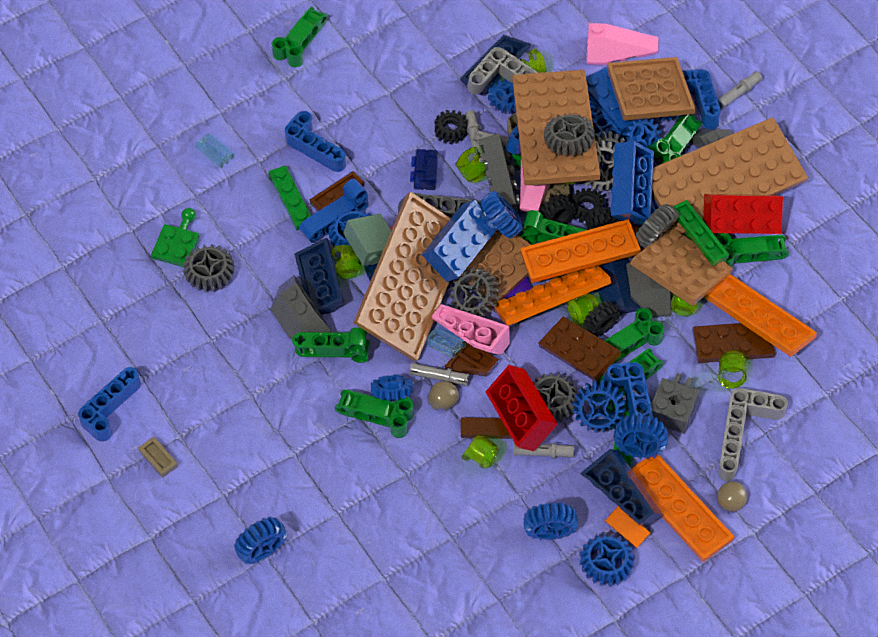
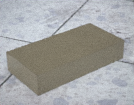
(158, 457)

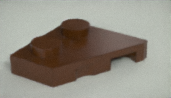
(472, 361)

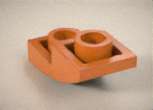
(627, 527)

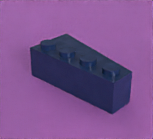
(620, 484)

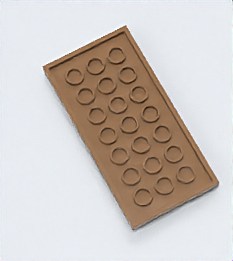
(537, 101)
(743, 163)
(404, 284)

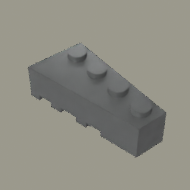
(499, 169)

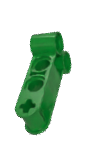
(299, 38)
(676, 139)
(537, 228)
(753, 248)
(637, 334)
(353, 344)
(650, 366)
(377, 411)

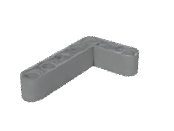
(496, 67)
(741, 409)

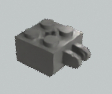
(674, 403)

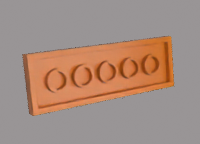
(580, 250)
(551, 294)
(761, 315)
(682, 508)

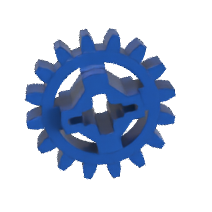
(502, 96)
(638, 129)
(391, 387)

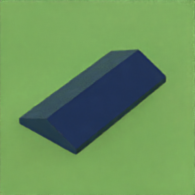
(509, 44)
(320, 276)
(618, 291)

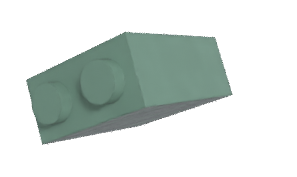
(367, 237)

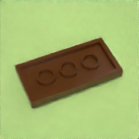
(715, 340)
(579, 348)

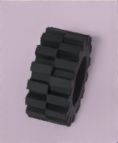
(450, 135)
(586, 196)
(558, 209)
(599, 218)
(602, 318)

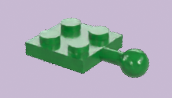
(175, 242)

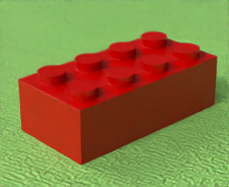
(743, 213)
(521, 408)

